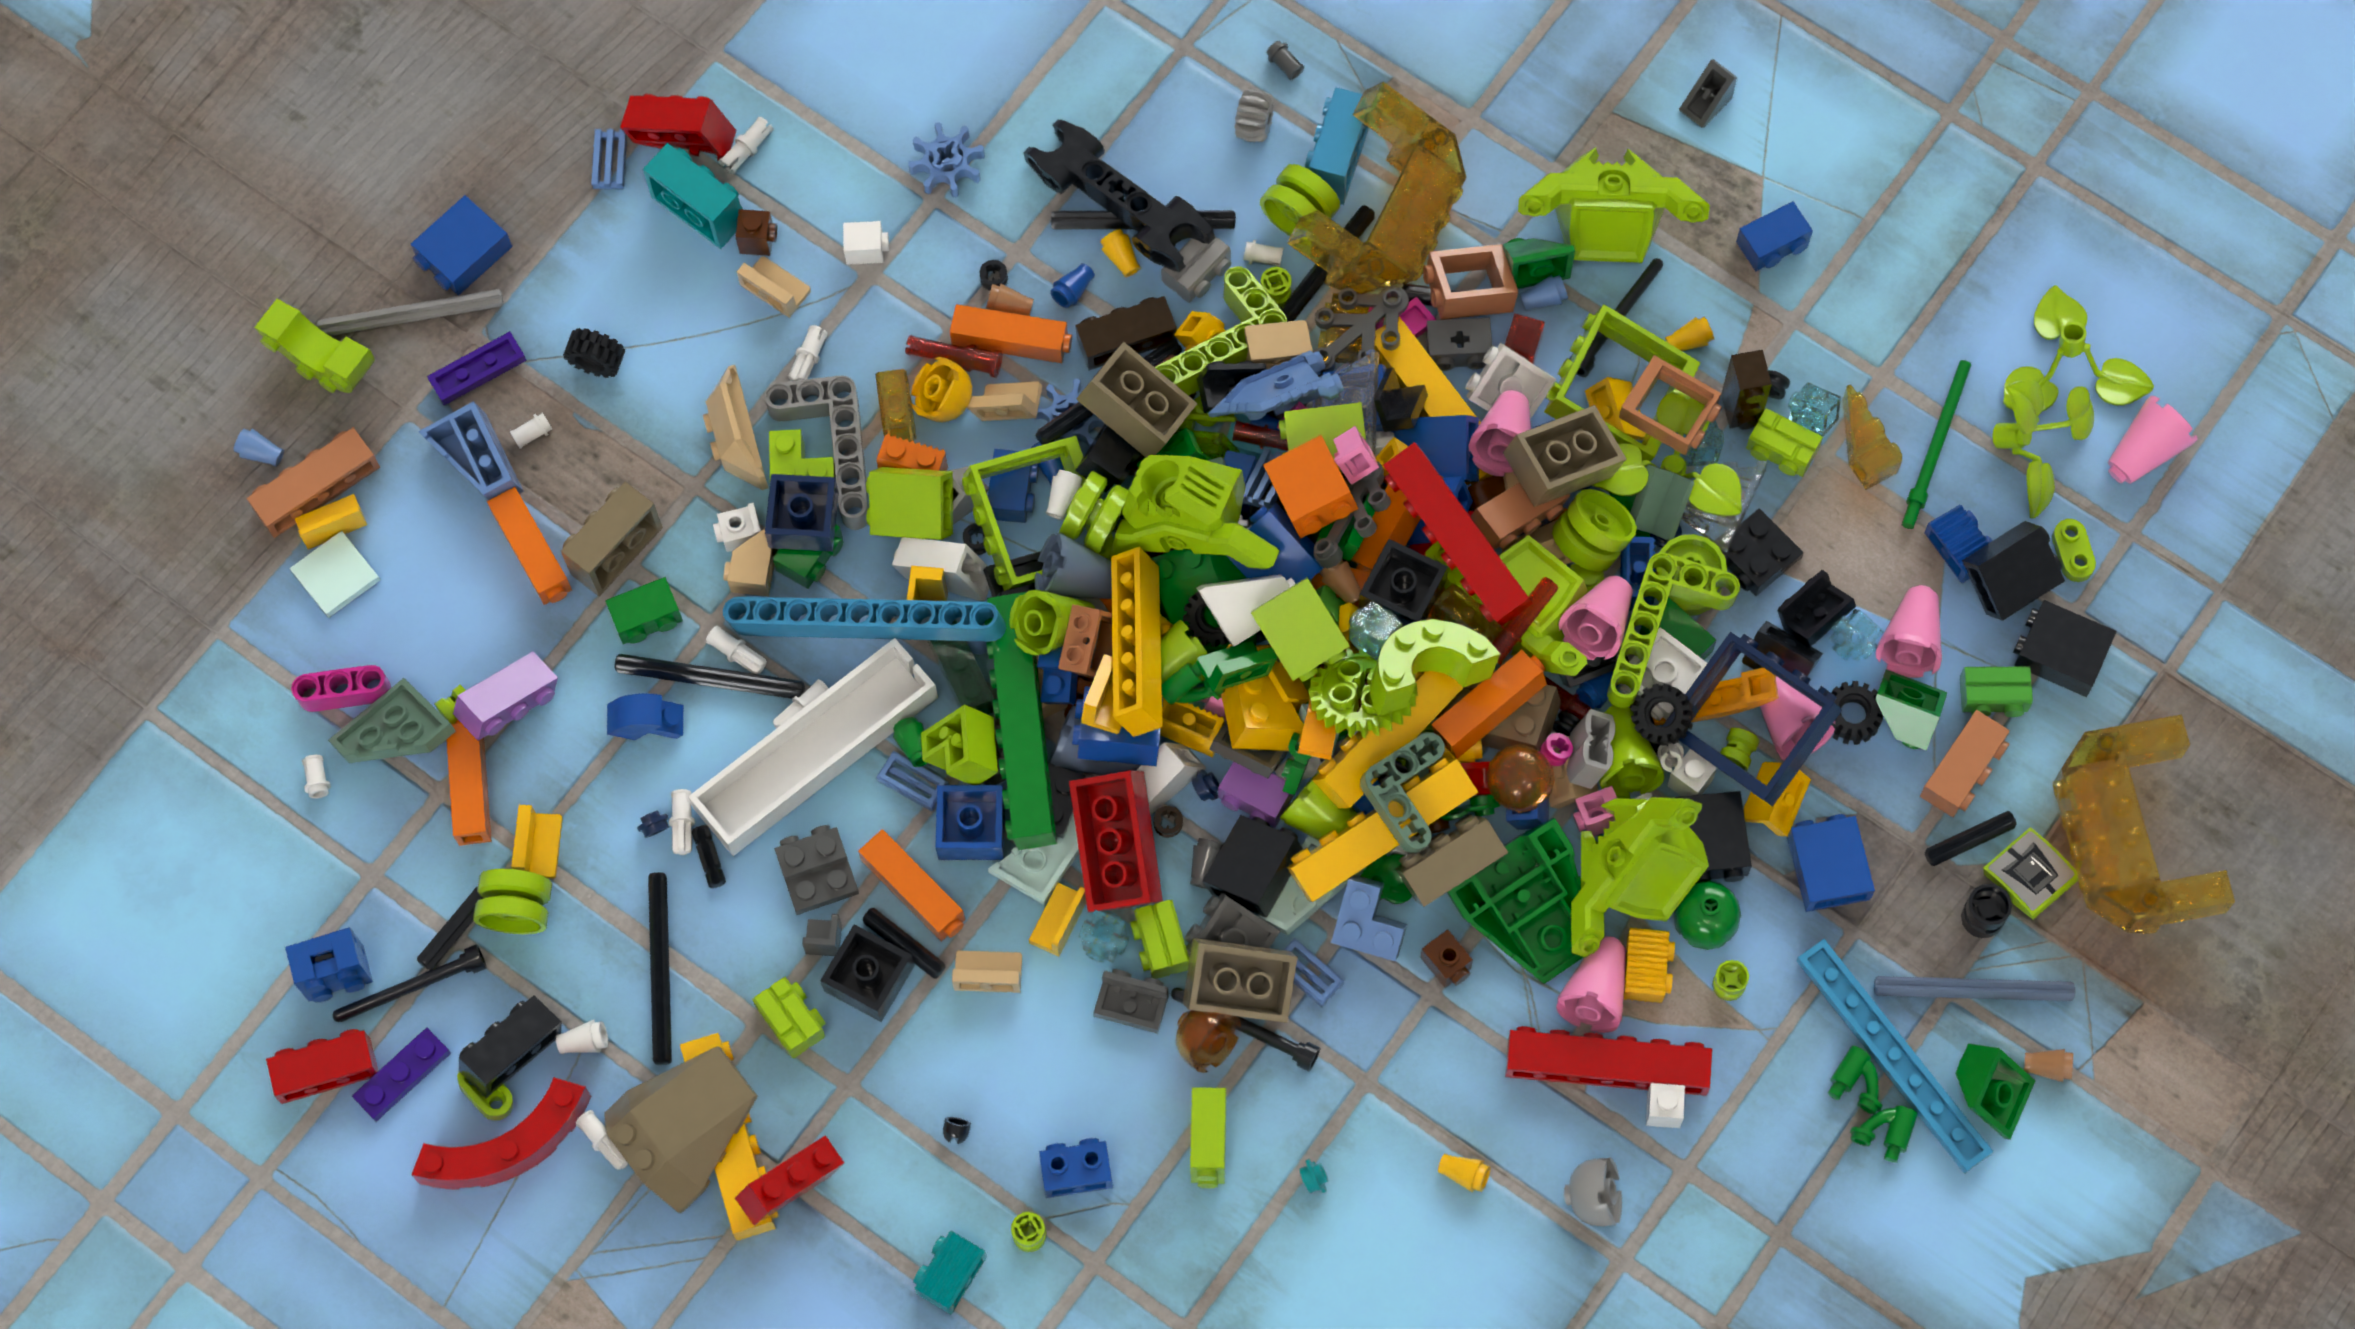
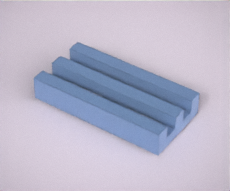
(609, 136)
(1254, 480)
(905, 791)
(1337, 982)

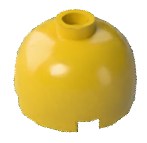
(941, 391)

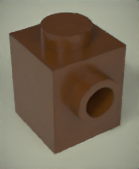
(755, 232)
(1447, 959)

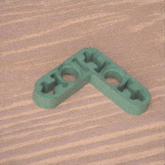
(1392, 791)

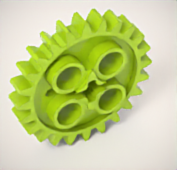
(1337, 694)

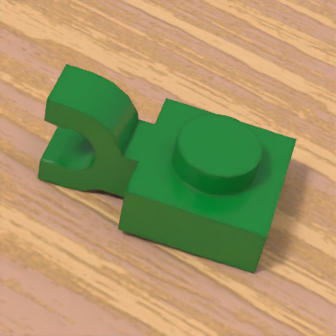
(1294, 769)

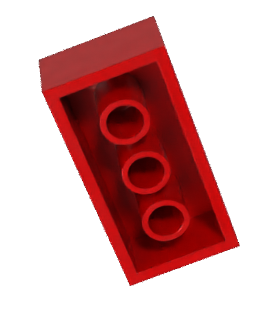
(1115, 841)

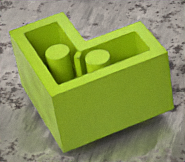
(788, 456)
(962, 745)

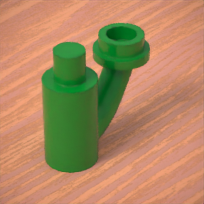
(1179, 686)
(1847, 1074)
(1898, 1134)

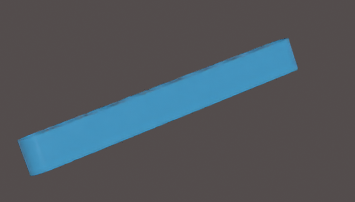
(874, 627)

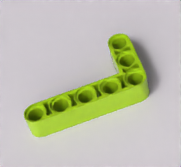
(1250, 305)
(1650, 616)

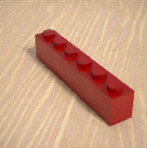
(1457, 534)
(1607, 1061)

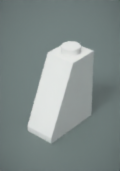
(960, 563)
(1235, 599)
(1173, 772)

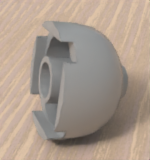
(1594, 1192)

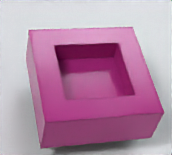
(1416, 317)

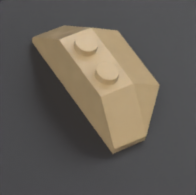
(733, 431)

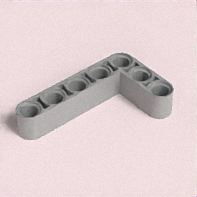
(842, 437)

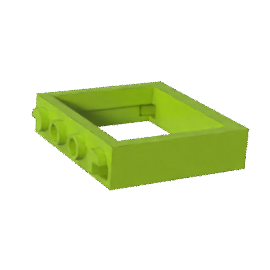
(1632, 338)
(1070, 455)

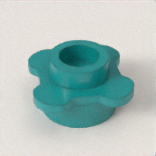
(1314, 1176)

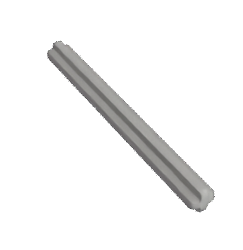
(411, 312)

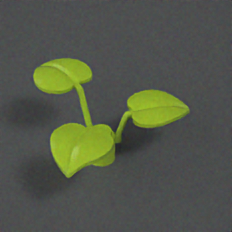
(2066, 318)
(2027, 406)
(1714, 490)

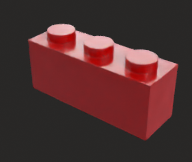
(322, 1066)
(789, 1180)

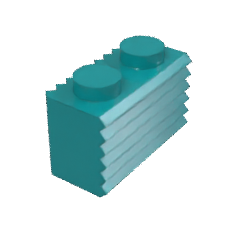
(949, 1272)

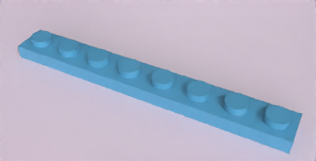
(1894, 1056)

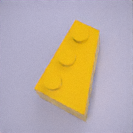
(1259, 716)

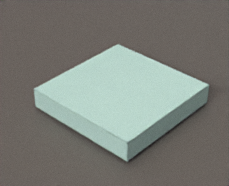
(335, 574)

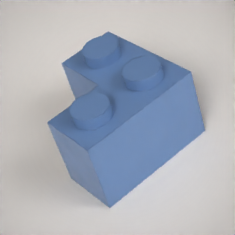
(1360, 926)

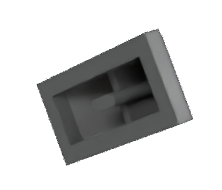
(1709, 94)

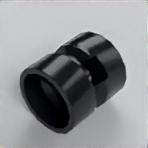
(1986, 910)

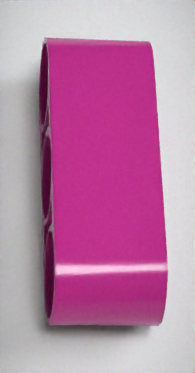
(327, 682)

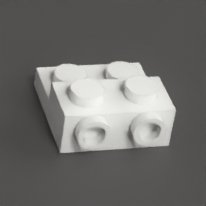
(1505, 372)
(1668, 664)

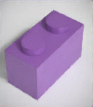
(1254, 794)

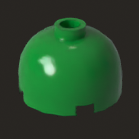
(1708, 927)

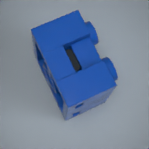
(329, 965)

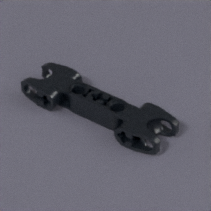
(1157, 225)

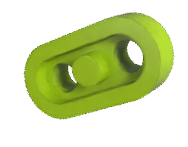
(2073, 548)
(483, 1104)

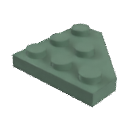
(393, 727)

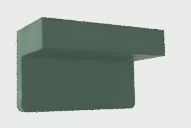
(1661, 502)

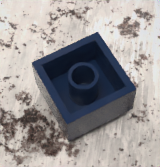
(801, 512)

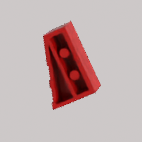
(679, 122)

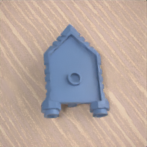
(1280, 388)

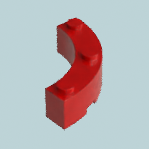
(510, 1153)

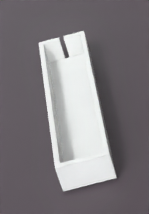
(813, 747)

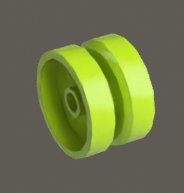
(1296, 195)
(1091, 510)
(1594, 530)
(1698, 550)
(512, 901)

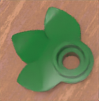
(1481, 805)
(1384, 871)

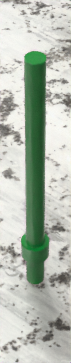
(1918, 495)

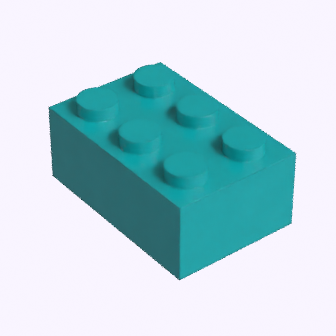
(693, 194)

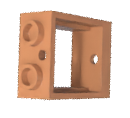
(1452, 305)
(1686, 384)
(1075, 654)

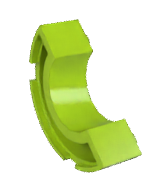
(313, 351)
(1428, 647)

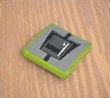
(2031, 873)

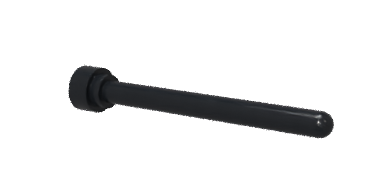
(1622, 308)
(469, 961)
(1302, 1053)

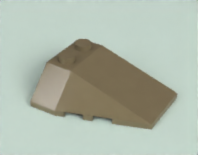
(680, 1125)

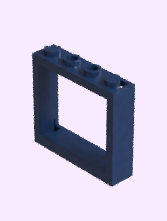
(1710, 678)

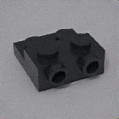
(1760, 553)

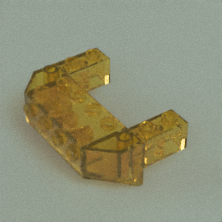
(1414, 211)
(2110, 835)

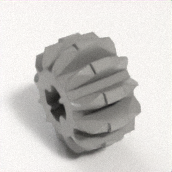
(1254, 115)

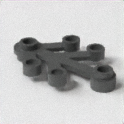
(1363, 324)
(1327, 550)

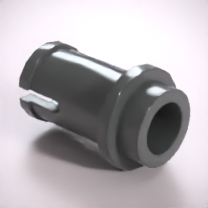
(1279, 53)

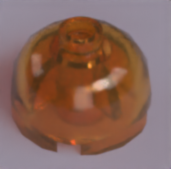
(1520, 778)
(1206, 1038)

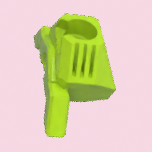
(1611, 208)
(1192, 507)
(1529, 564)
(1637, 866)

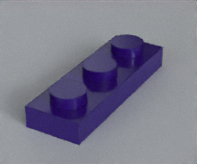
(476, 368)
(401, 1074)

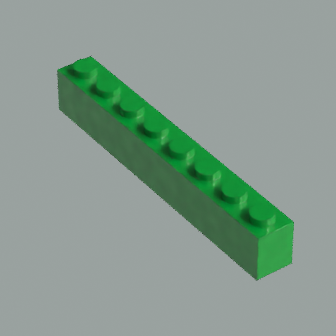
(1021, 737)

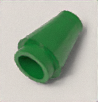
(908, 737)

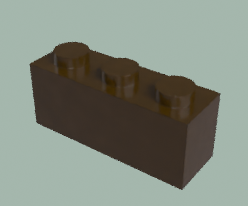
(1139, 326)
(1746, 389)

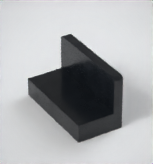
(1398, 406)
(1785, 646)

